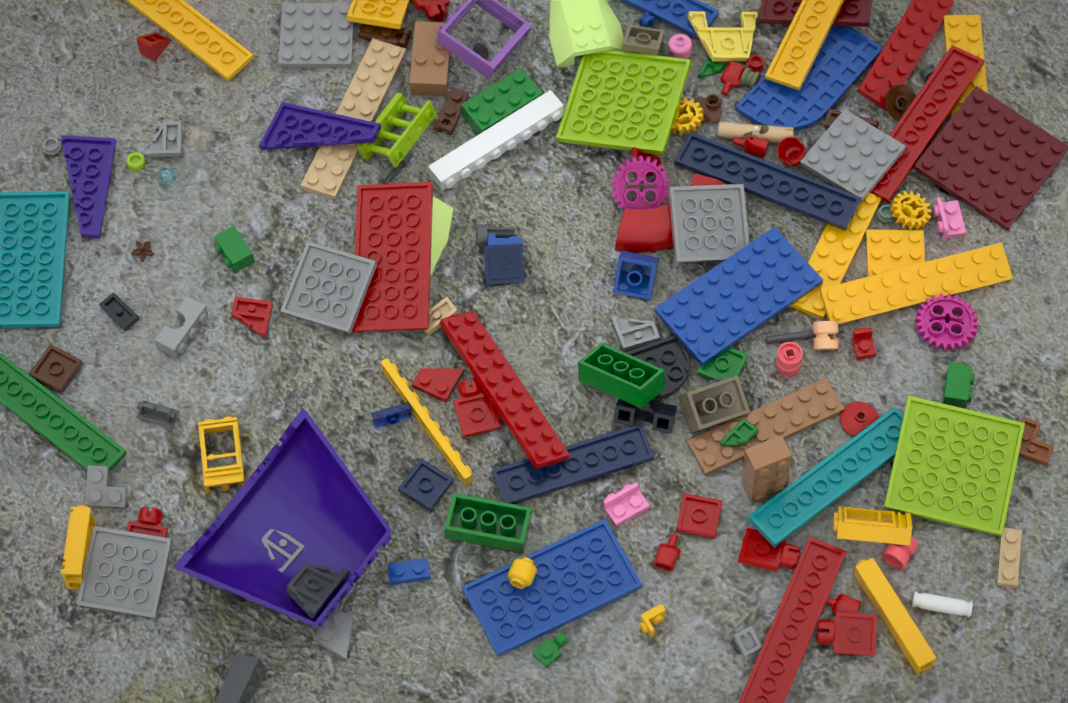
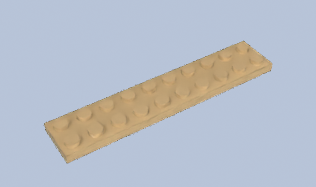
(362, 102)

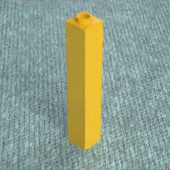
(894, 615)

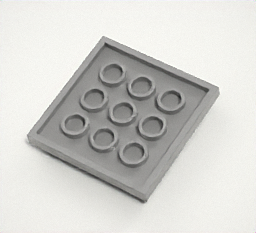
(315, 36)
(853, 155)
(708, 222)
(328, 287)
(124, 572)

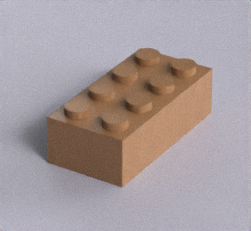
(766, 469)

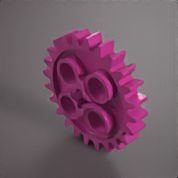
(640, 169)
(945, 337)

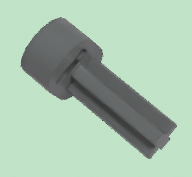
(390, 171)
(501, 232)

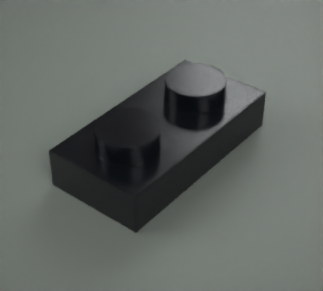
(119, 311)

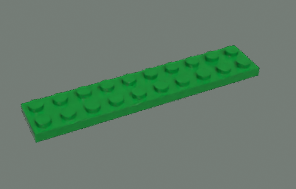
(55, 419)

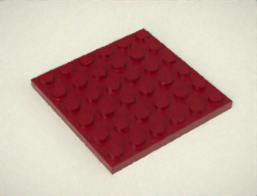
(991, 158)

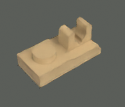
(441, 310)

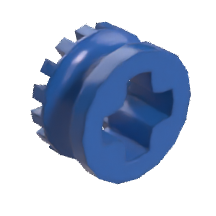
(647, 20)

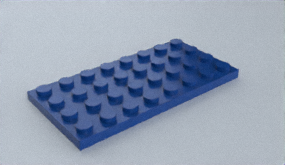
(738, 296)
(569, 583)

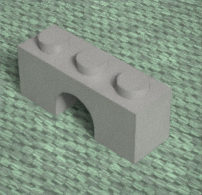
(175, 340)

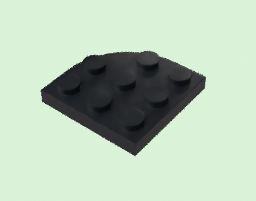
(671, 357)

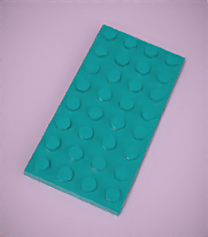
(32, 257)

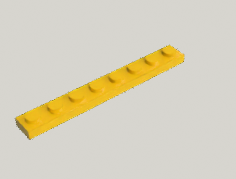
(431, 427)

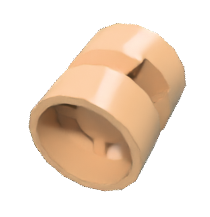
(825, 335)

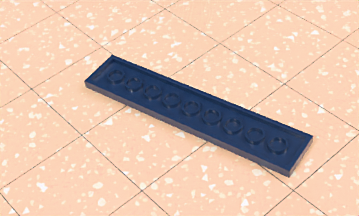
(768, 181)

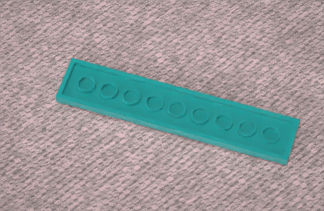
(829, 480)

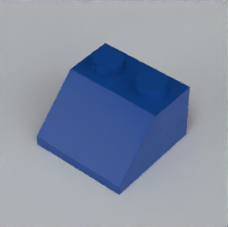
(636, 275)

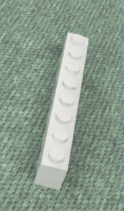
(496, 140)

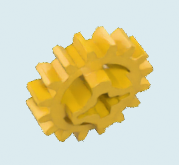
(685, 118)
(909, 209)

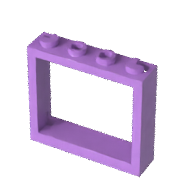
(467, 55)

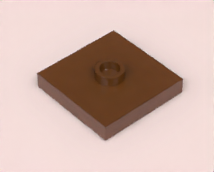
(56, 368)

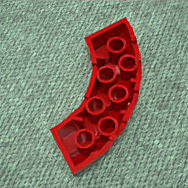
(651, 228)

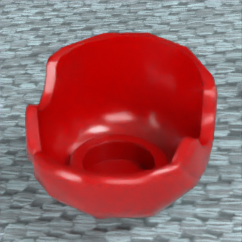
(791, 151)

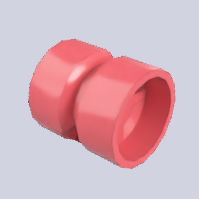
(789, 359)
(898, 555)

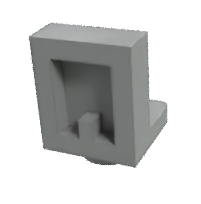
(745, 639)

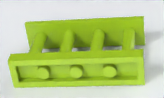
(391, 117)

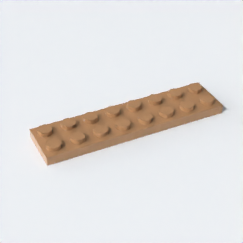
(781, 417)

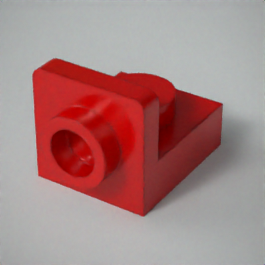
(863, 343)

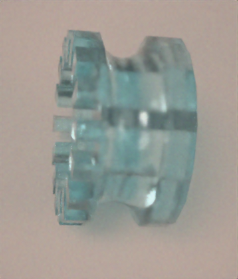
(168, 174)

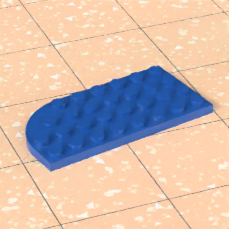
(835, 69)

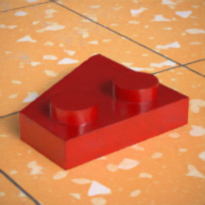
(253, 313)
(438, 381)

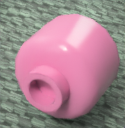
(680, 46)

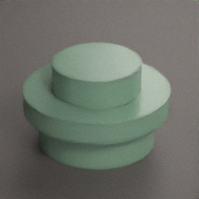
(884, 214)

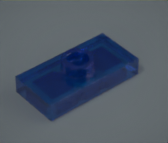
(391, 415)

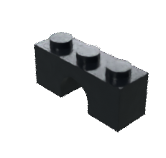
(659, 414)

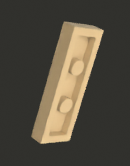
(1009, 558)

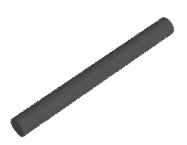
(795, 336)

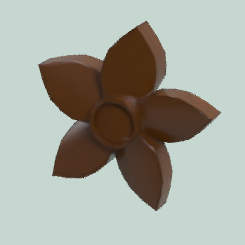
(143, 250)

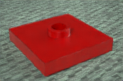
(699, 516)

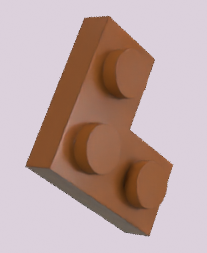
(1030, 447)

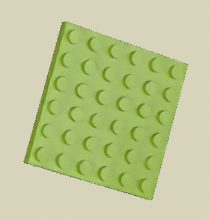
(624, 101)
(954, 466)

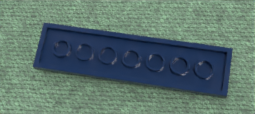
(586, 462)

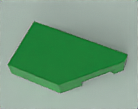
(710, 68)
(740, 434)

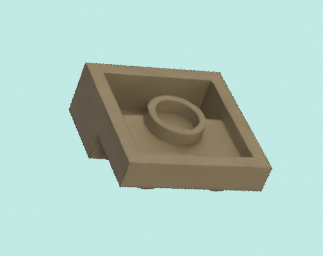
(643, 40)

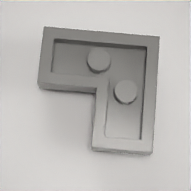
(98, 491)

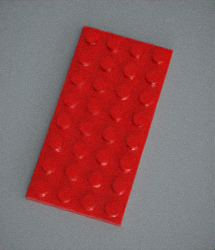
(397, 234)

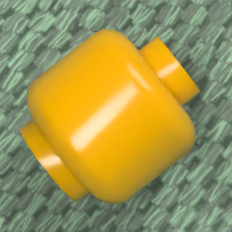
(522, 573)

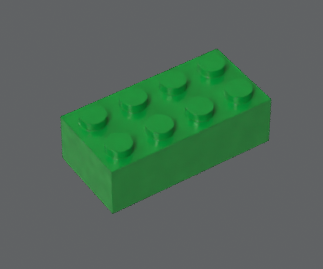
(499, 101)
(621, 375)
(488, 523)

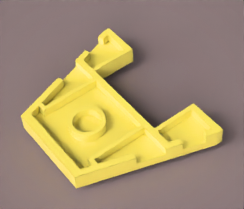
(725, 43)

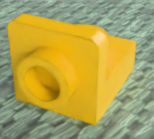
(653, 616)

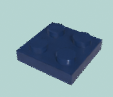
(503, 264)
(425, 484)

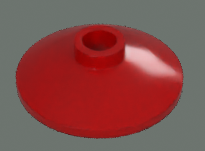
(851, 423)

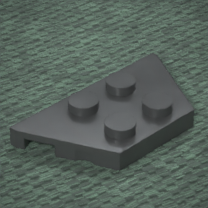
(314, 587)

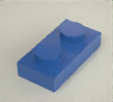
(408, 571)

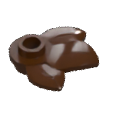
(710, 112)

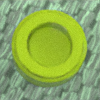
(136, 161)

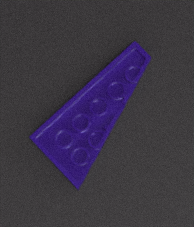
(307, 127)
(89, 172)

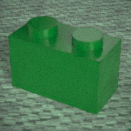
(234, 249)
(957, 385)

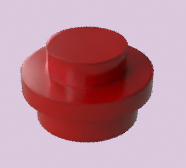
(756, 63)

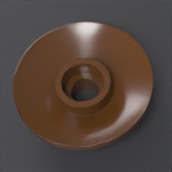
(903, 95)

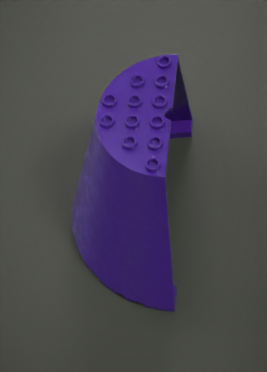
(308, 496)

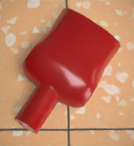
(731, 77)
(753, 146)
(667, 554)
(843, 604)

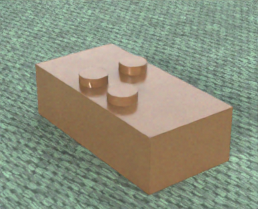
(429, 61)

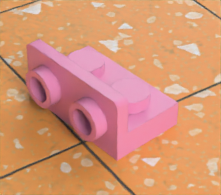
(949, 219)
(625, 504)

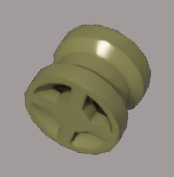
(749, 77)

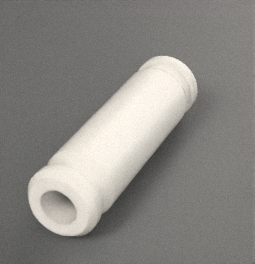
(942, 604)

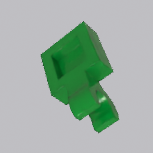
(549, 652)

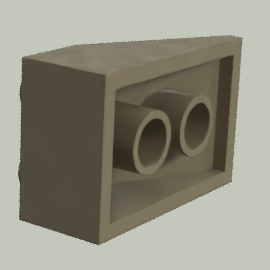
(713, 404)

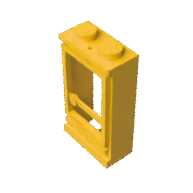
(222, 475)
(872, 525)
(77, 545)

